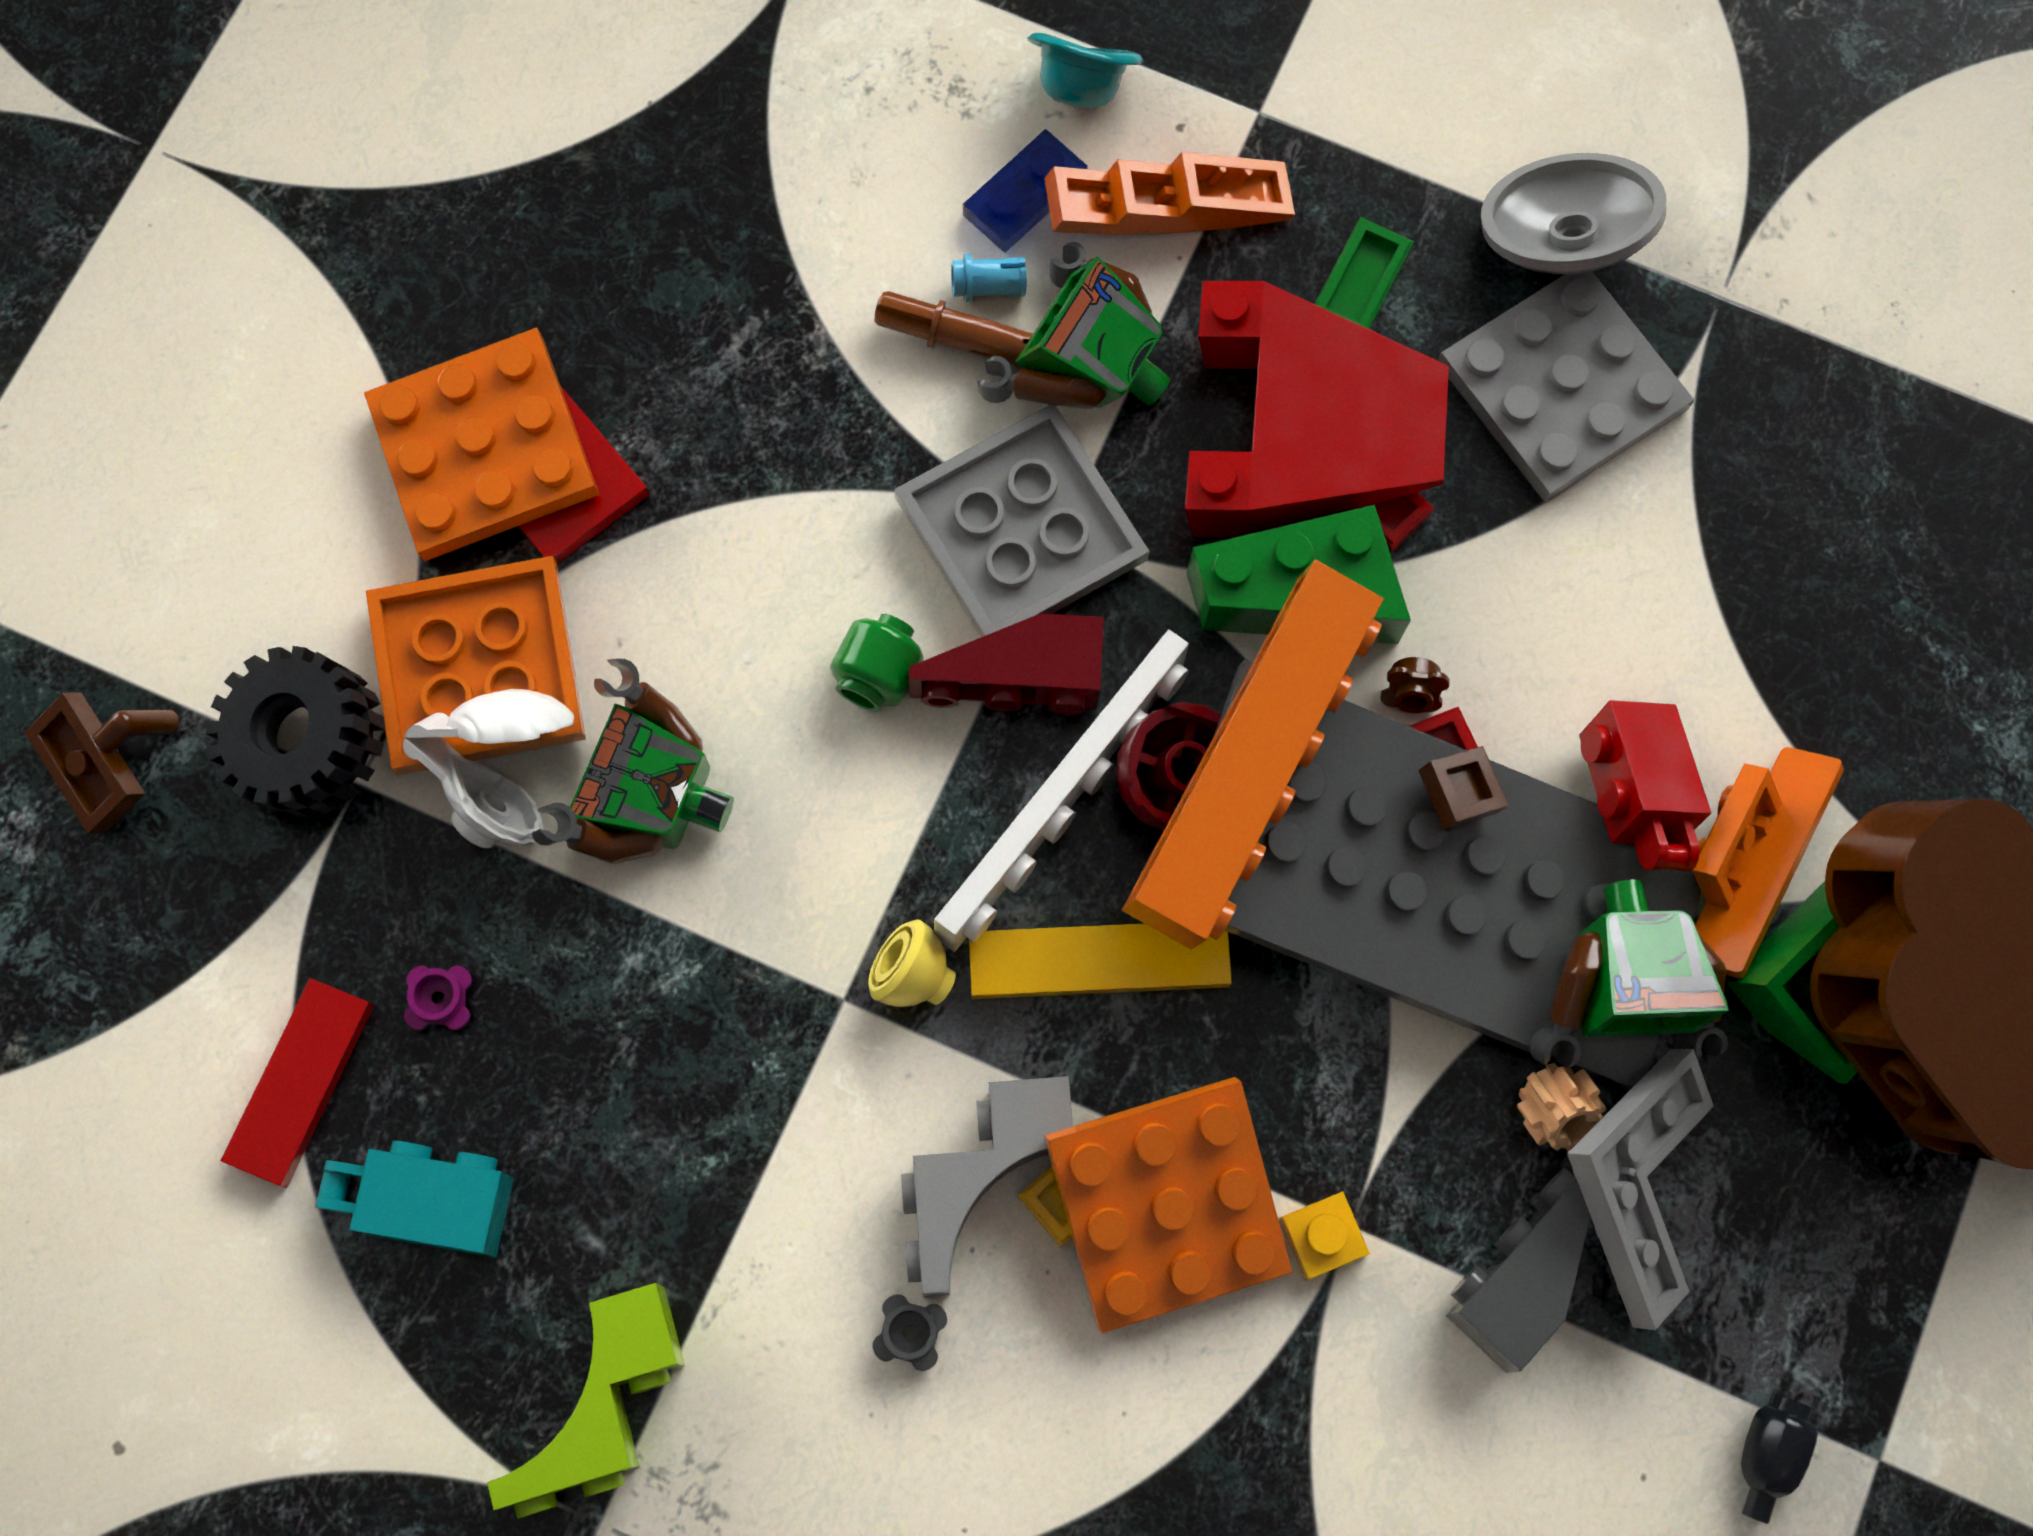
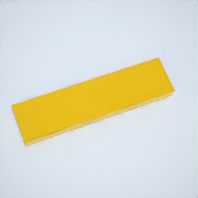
(1092, 962)

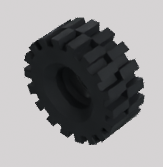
(327, 757)

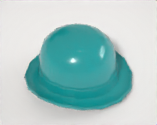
(1079, 73)

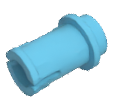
(988, 277)

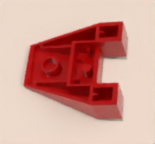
(1335, 415)

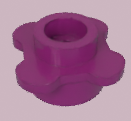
(424, 984)

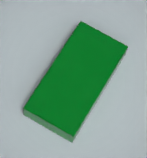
(1365, 273)

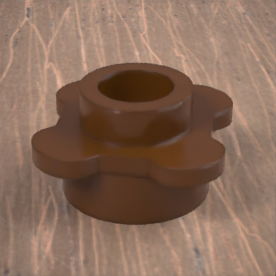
(1415, 685)

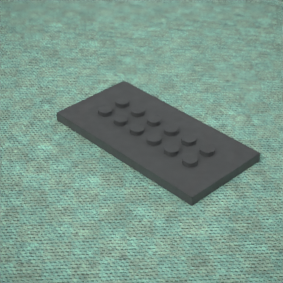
(1434, 916)

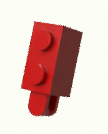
(1646, 782)

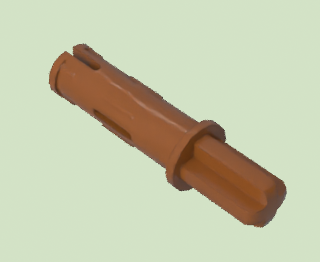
(950, 327)

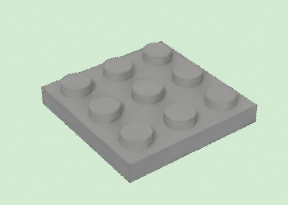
(1565, 382)
(1021, 523)

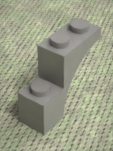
(951, 1184)

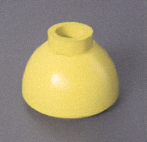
(911, 968)

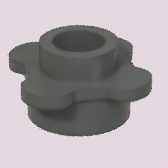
(925, 1320)

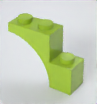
(631, 1345)

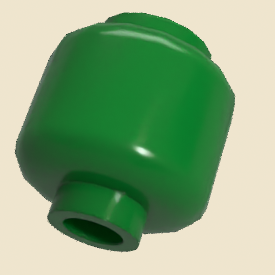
(875, 662)

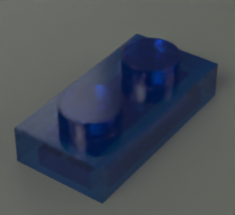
(1017, 193)

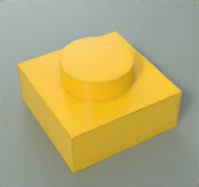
(1324, 1236)

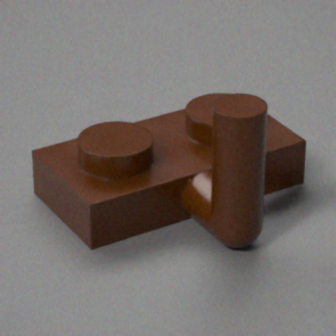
(86, 758)

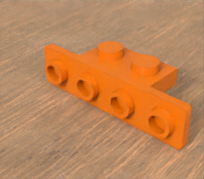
(1757, 849)

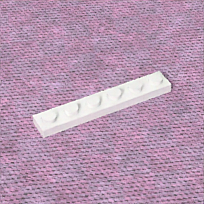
(1049, 811)

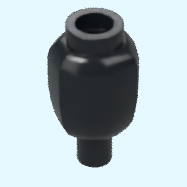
(1776, 1454)

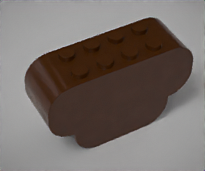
(1936, 971)

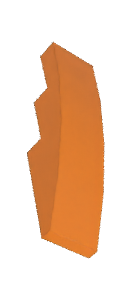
(1164, 198)

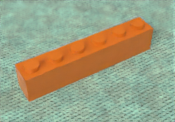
(1254, 756)

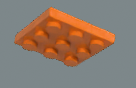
(480, 444)
(471, 638)
(1168, 1204)

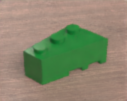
(1248, 578)

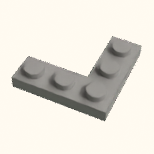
(1613, 1178)

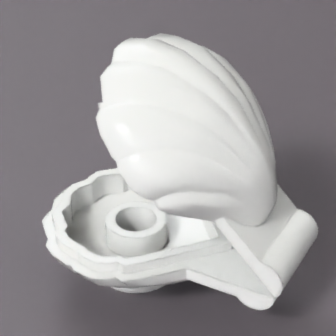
(485, 800)

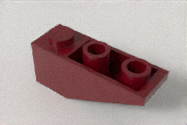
(1032, 662)

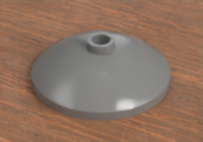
(1573, 213)

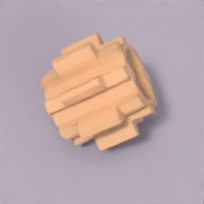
(1560, 1106)

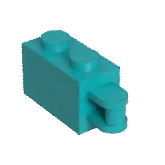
(422, 1199)

